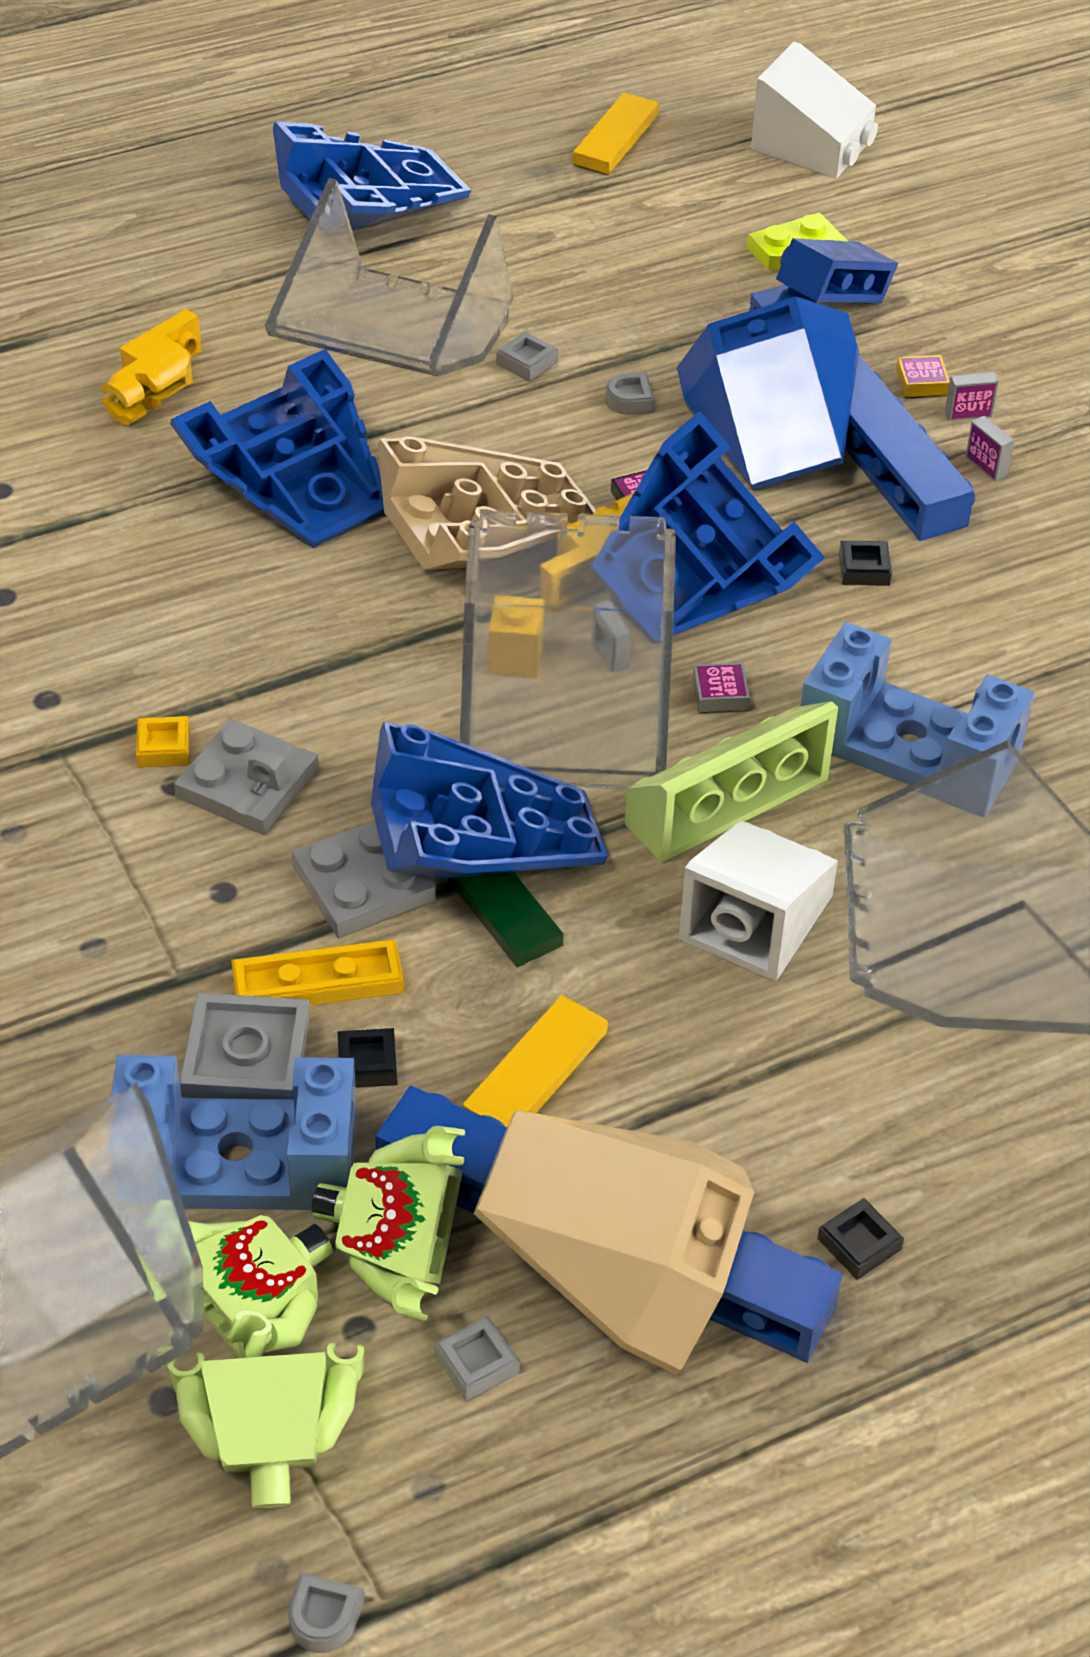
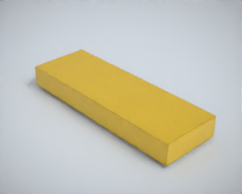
(615, 133)
(323, 973)
(539, 1062)

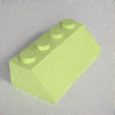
(732, 780)

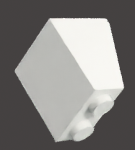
(810, 114)
(754, 898)

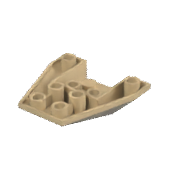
(441, 486)
(620, 1226)

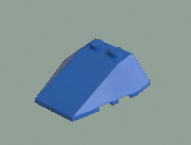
(372, 179)
(294, 451)
(725, 540)

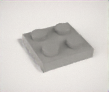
(353, 883)
(244, 1046)

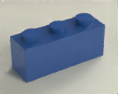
(836, 270)

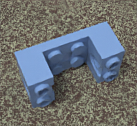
(877, 713)
(291, 1140)

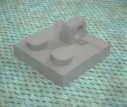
(246, 776)

